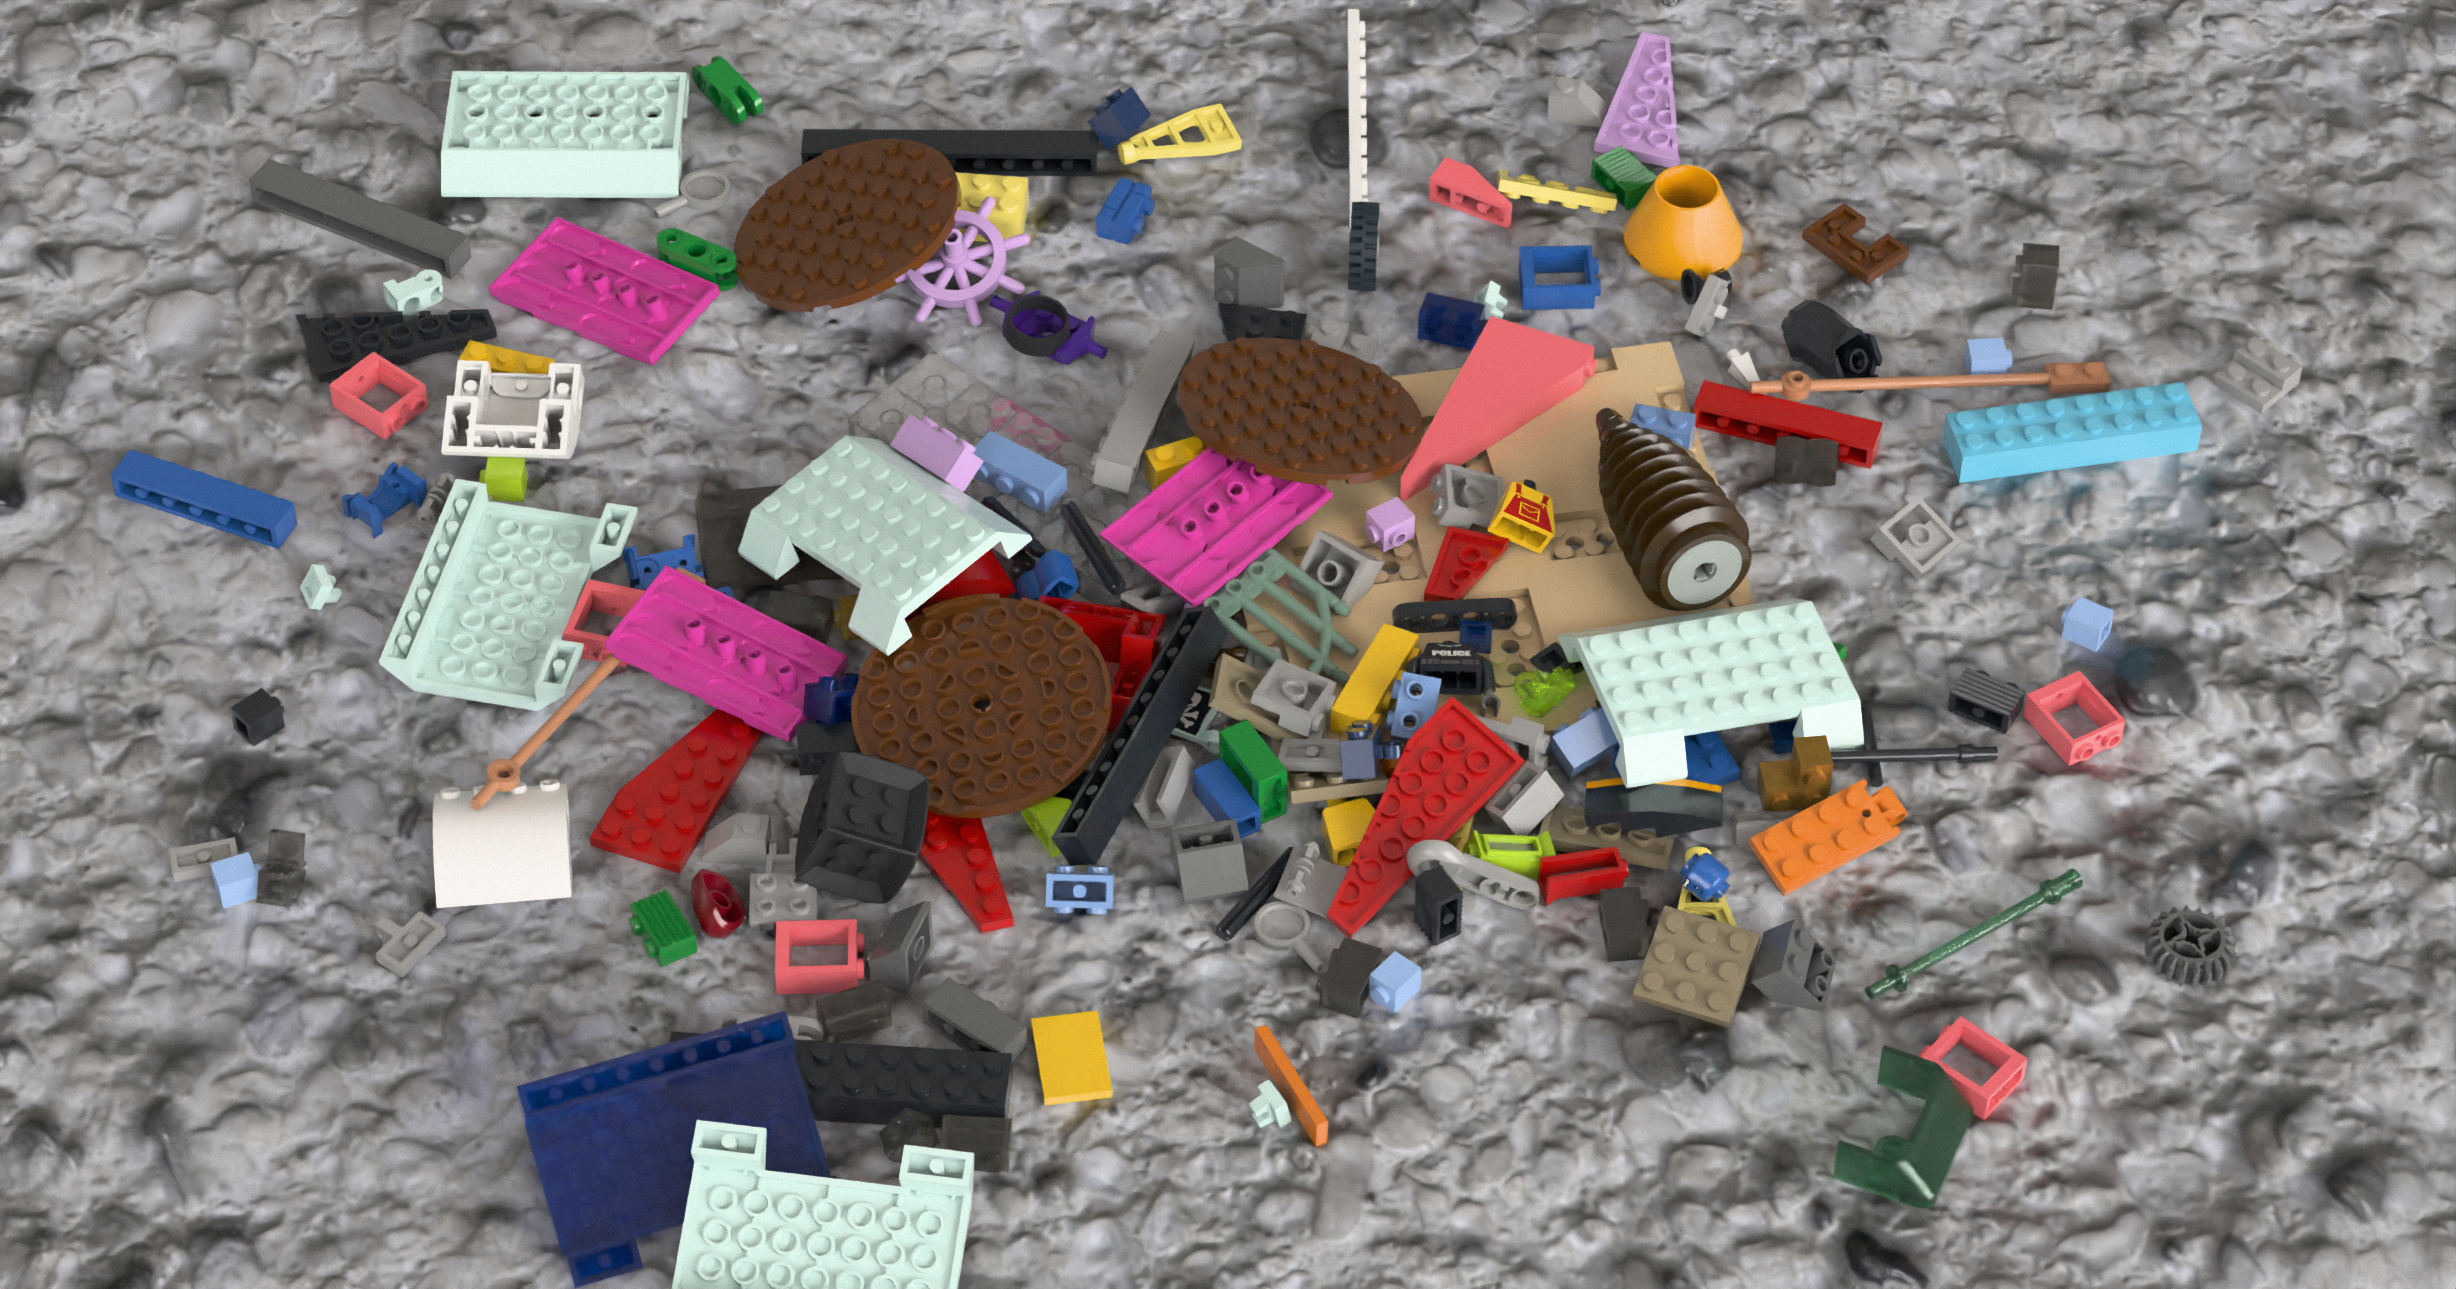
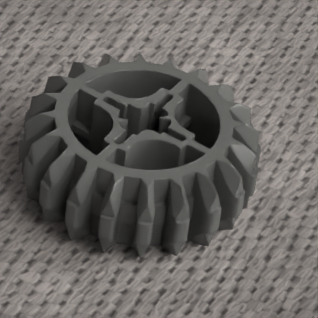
(2186, 955)

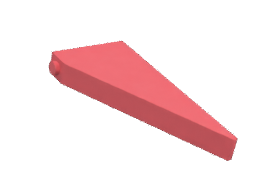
(1501, 387)

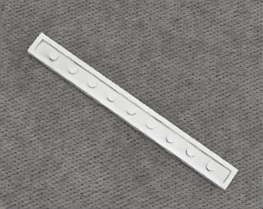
(1356, 108)

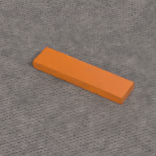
(1291, 1085)

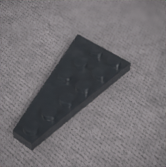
(1260, 322)
(344, 341)

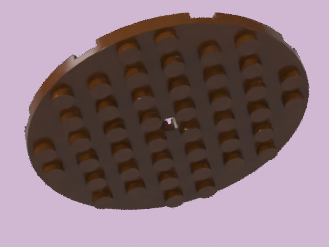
(847, 224)
(1299, 410)
(1043, 713)

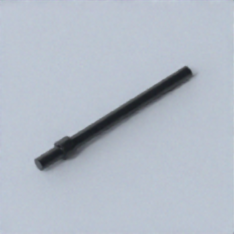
(1962, 754)

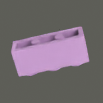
(937, 451)

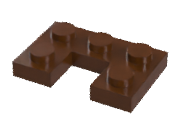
(1834, 239)

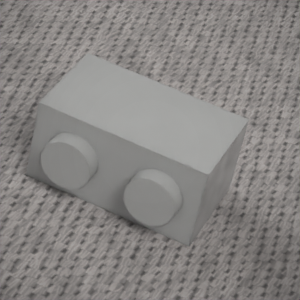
(1524, 800)

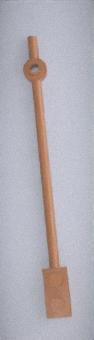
(2058, 377)
(504, 774)

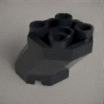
(1830, 343)

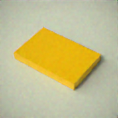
(1071, 1057)

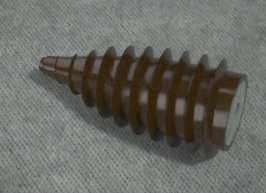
(1669, 517)

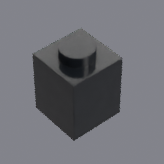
(258, 716)

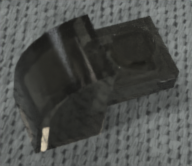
(285, 870)

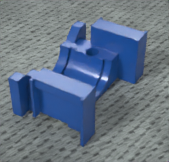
(395, 490)
(656, 562)

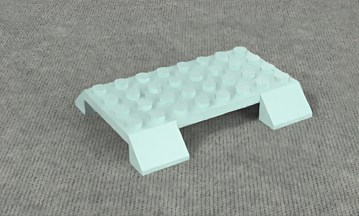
(879, 527)
(497, 598)
(1715, 675)
(815, 1231)

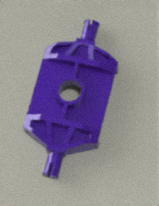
(1038, 321)

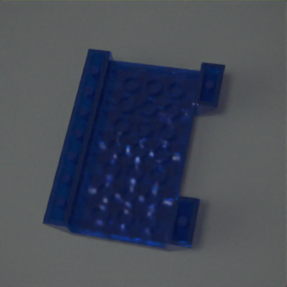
(622, 1131)

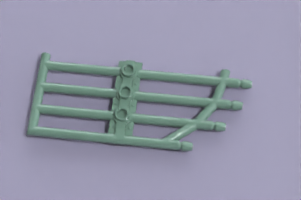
(1260, 577)

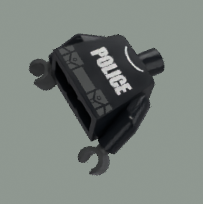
(1460, 671)

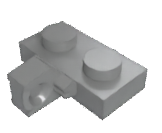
(1708, 306)
(1311, 753)
(406, 943)

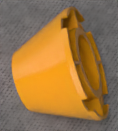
(1683, 225)

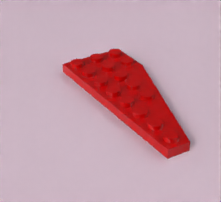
(1435, 789)
(676, 797)

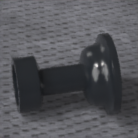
(1693, 284)

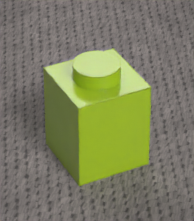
(505, 478)

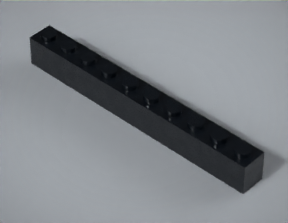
(981, 150)
(1139, 736)

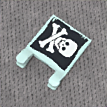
(1197, 720)

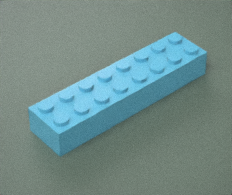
(2071, 432)

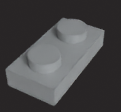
(195, 860)

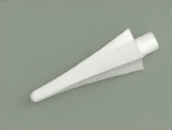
(1742, 368)

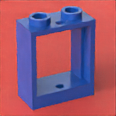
(1558, 260)

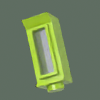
(1511, 852)

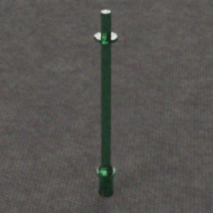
(2049, 892)

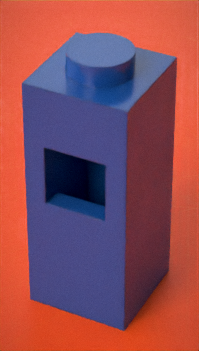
(1226, 797)

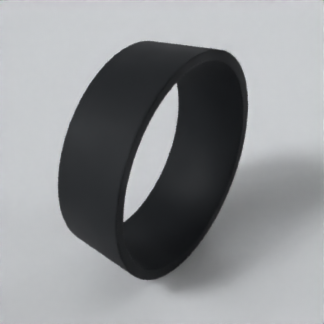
(1036, 346)

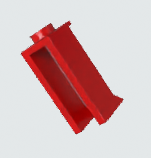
(1581, 873)

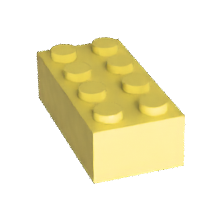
(1010, 197)

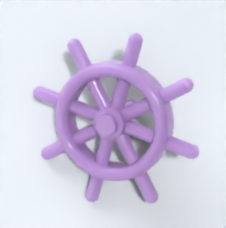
(956, 259)

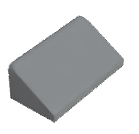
(1752, 823)

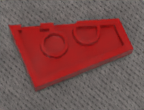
(1462, 563)

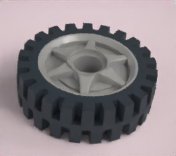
(1363, 246)

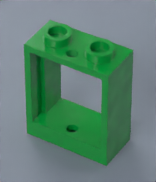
(1255, 768)

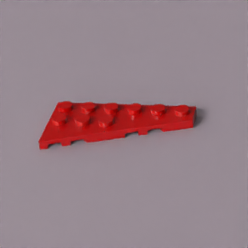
(965, 864)

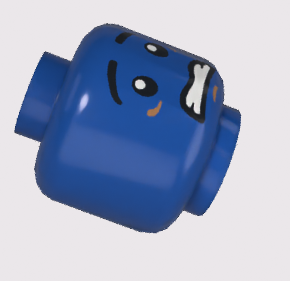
(1705, 877)

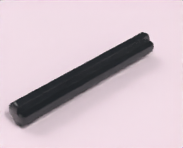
(1093, 548)
(1253, 899)

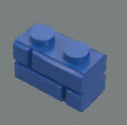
(1125, 211)

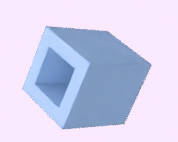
(1987, 356)
(2087, 623)
(235, 879)
(1394, 982)

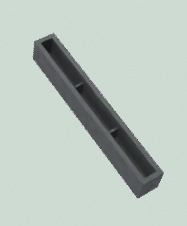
(360, 218)

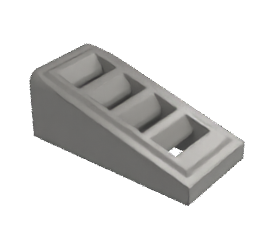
(1154, 599)

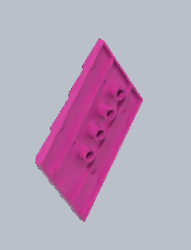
(604, 291)
(1211, 523)
(723, 652)

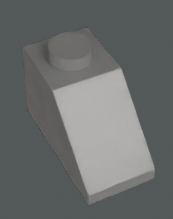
(1575, 103)
(739, 840)

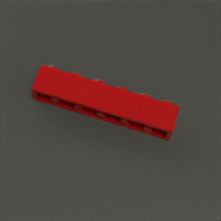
(1767, 418)

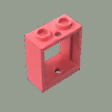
(372, 371)
(601, 598)
(2065, 693)
(817, 978)
(2010, 1064)

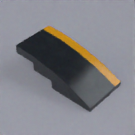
(1668, 806)

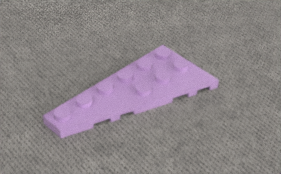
(1644, 106)

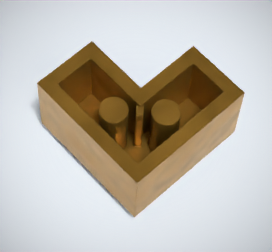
(1798, 781)

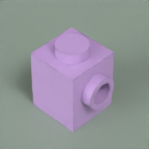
(1389, 524)

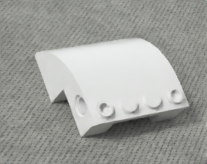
(513, 412)
(506, 849)

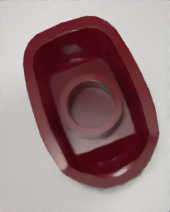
(716, 904)

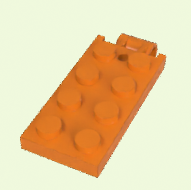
(1828, 835)

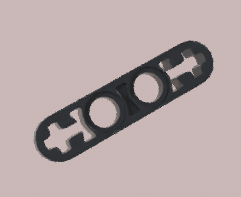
(1454, 610)

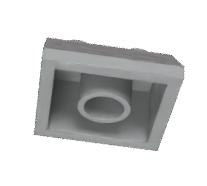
(1339, 568)

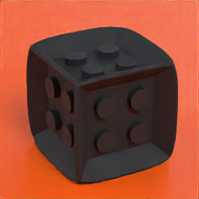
(862, 827)

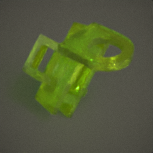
(1544, 690)

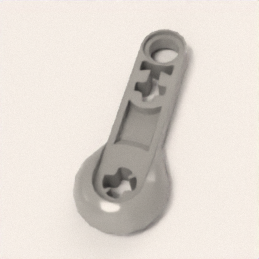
(1474, 873)

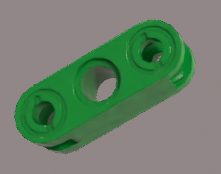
(727, 90)
(698, 257)

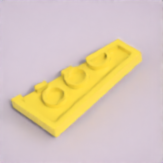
(1557, 191)

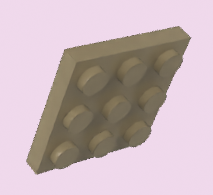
(1696, 966)

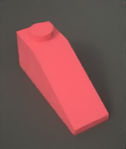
(1469, 192)

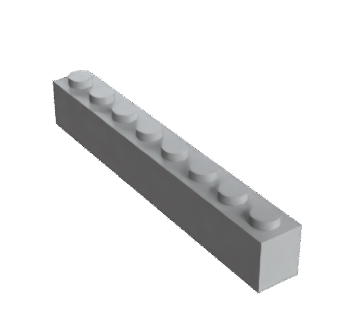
(1141, 411)

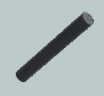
(1870, 743)

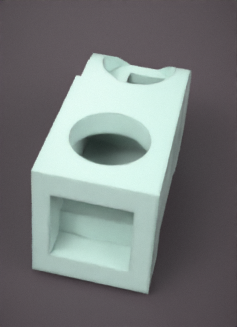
(414, 293)

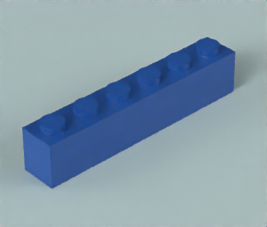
(204, 499)

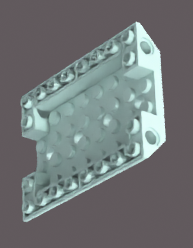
(503, 152)

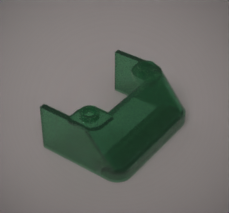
(1916, 1167)

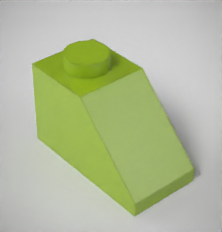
(1045, 819)

